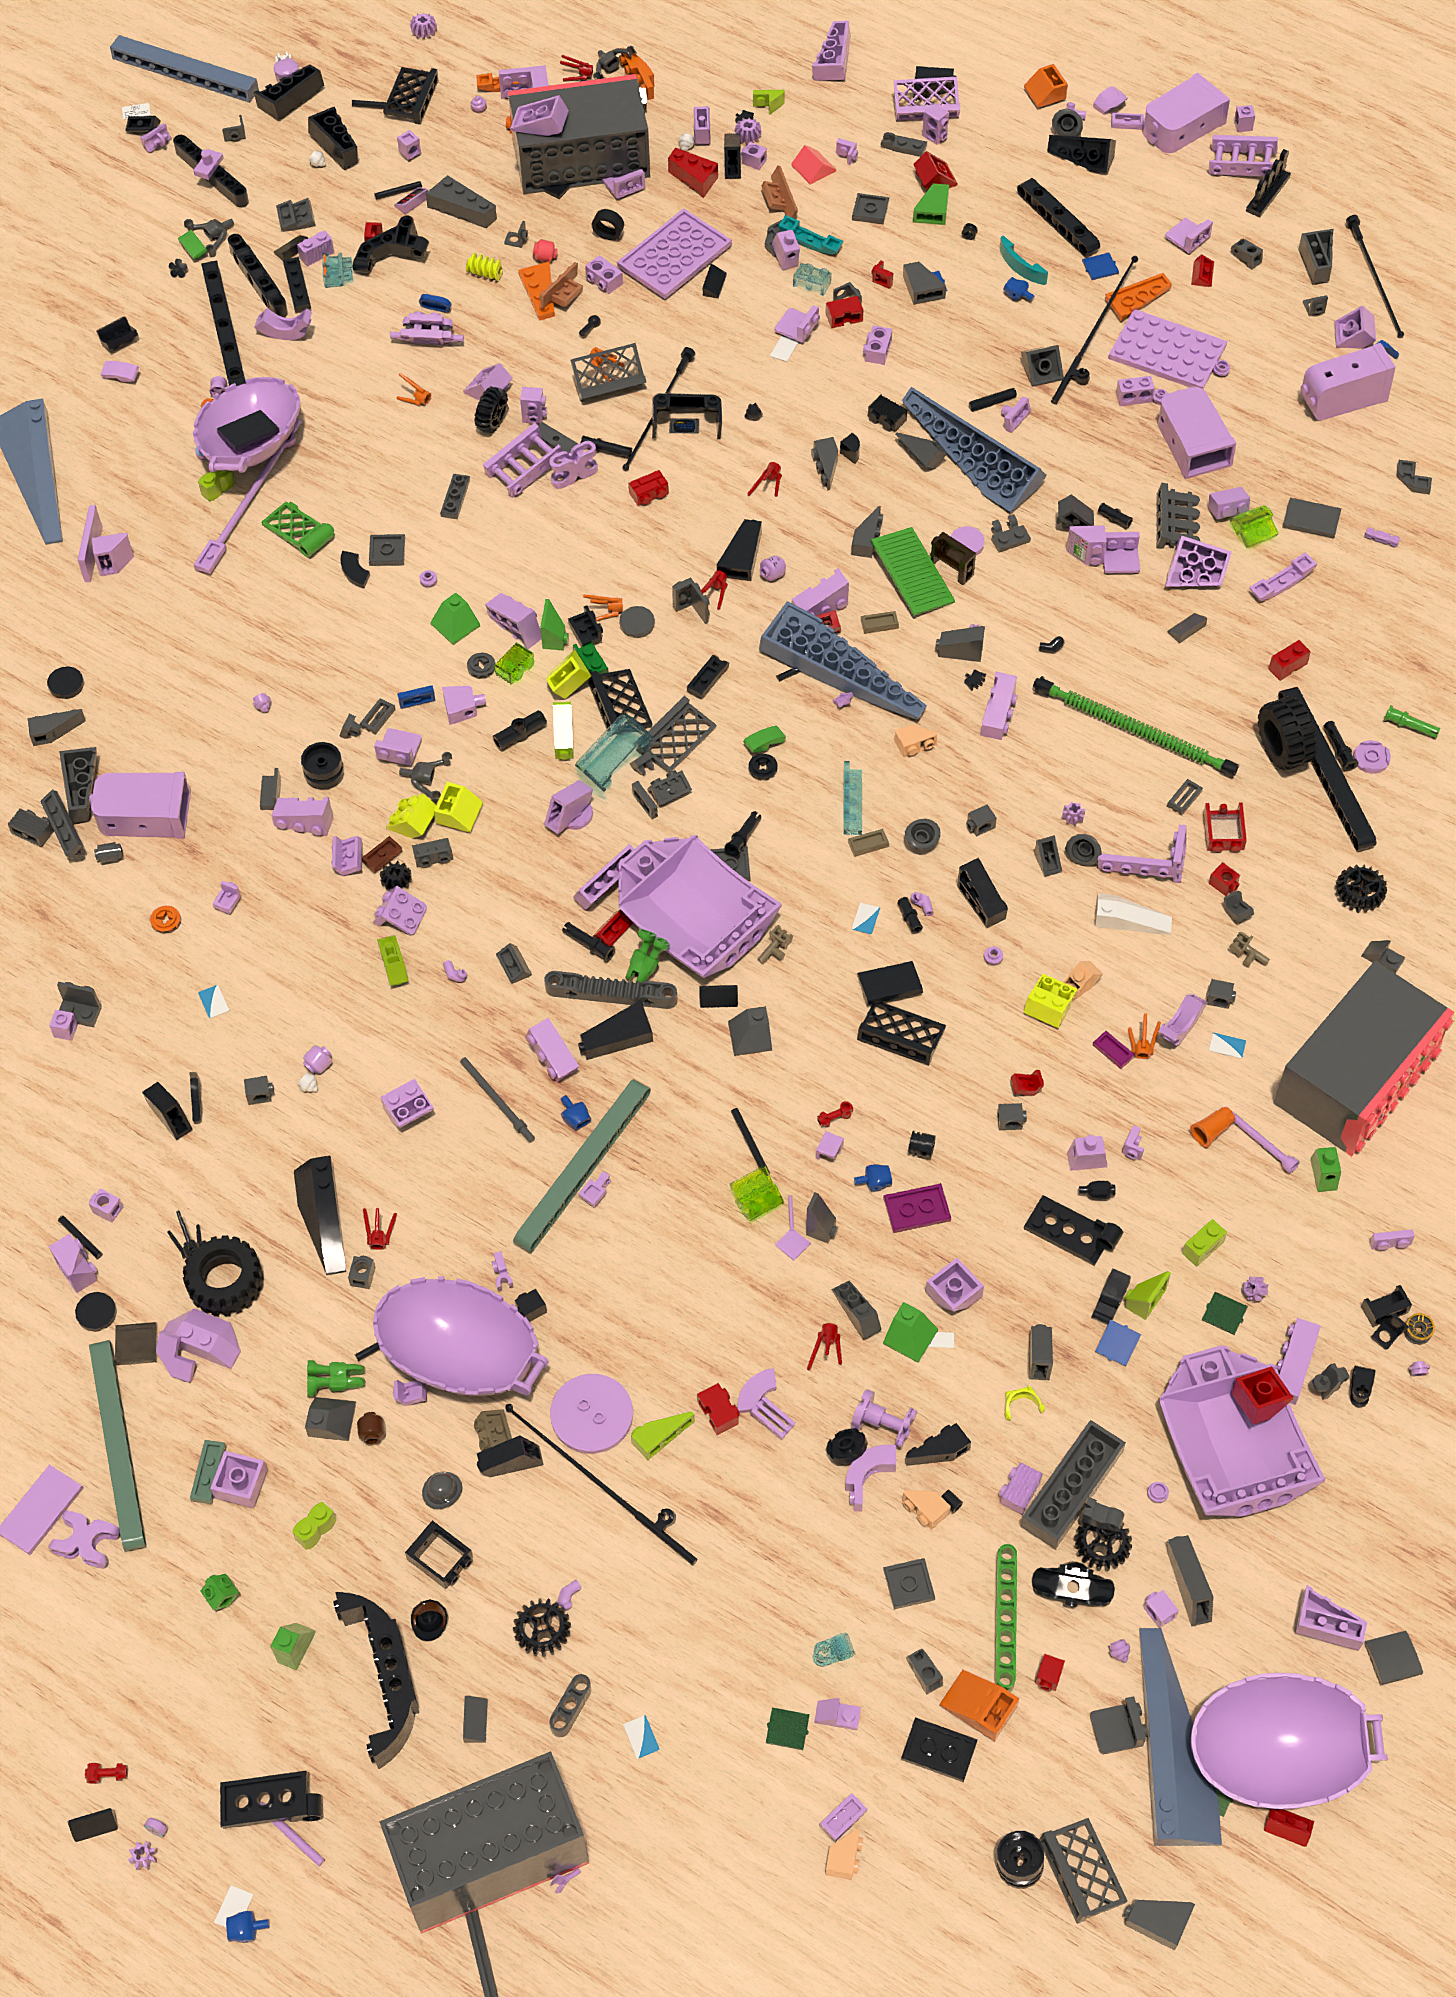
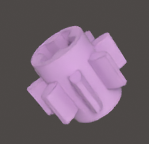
(1073, 813)
(1255, 1288)
(143, 1861)

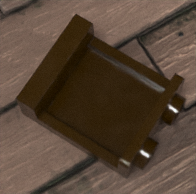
(955, 555)

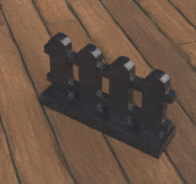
(1270, 186)

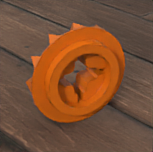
(160, 913)

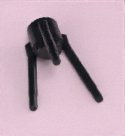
(189, 1244)

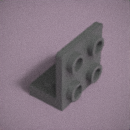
(81, 1002)

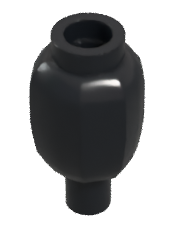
(1098, 1190)

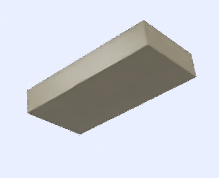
(879, 622)
(868, 842)

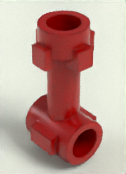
(845, 1112)
(95, 1772)

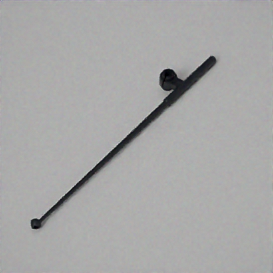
(1083, 375)
(656, 1528)

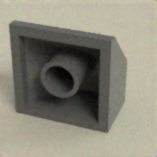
(1042, 364)
(750, 1032)
(330, 1418)

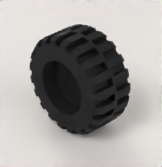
(1287, 733)
(216, 1253)

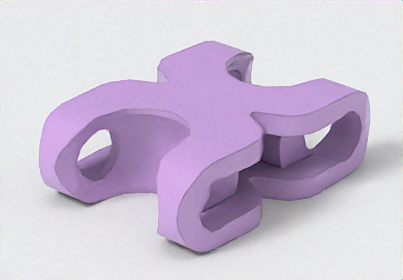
(573, 464)
(84, 1539)

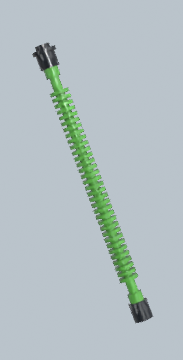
(1048, 688)

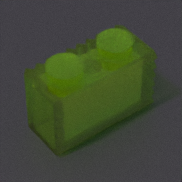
(514, 663)

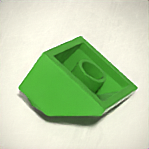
(455, 619)
(552, 629)
(910, 1332)

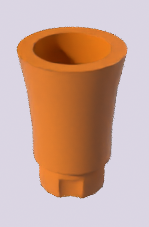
(1212, 1126)

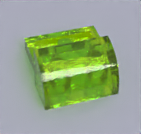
(1255, 525)
(756, 1193)

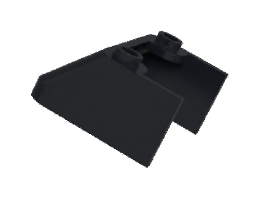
(686, 402)

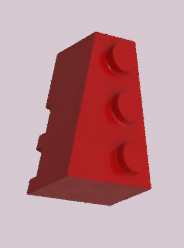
(693, 170)

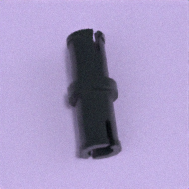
(1115, 515)
(910, 914)

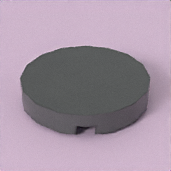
(637, 621)

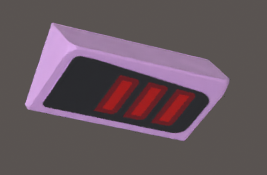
(411, 200)

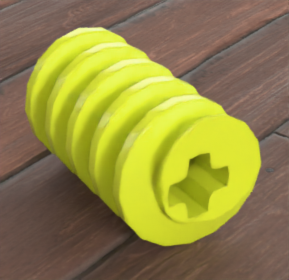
(484, 267)

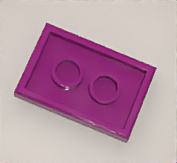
(917, 1208)

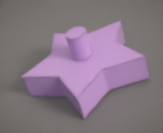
(843, 699)

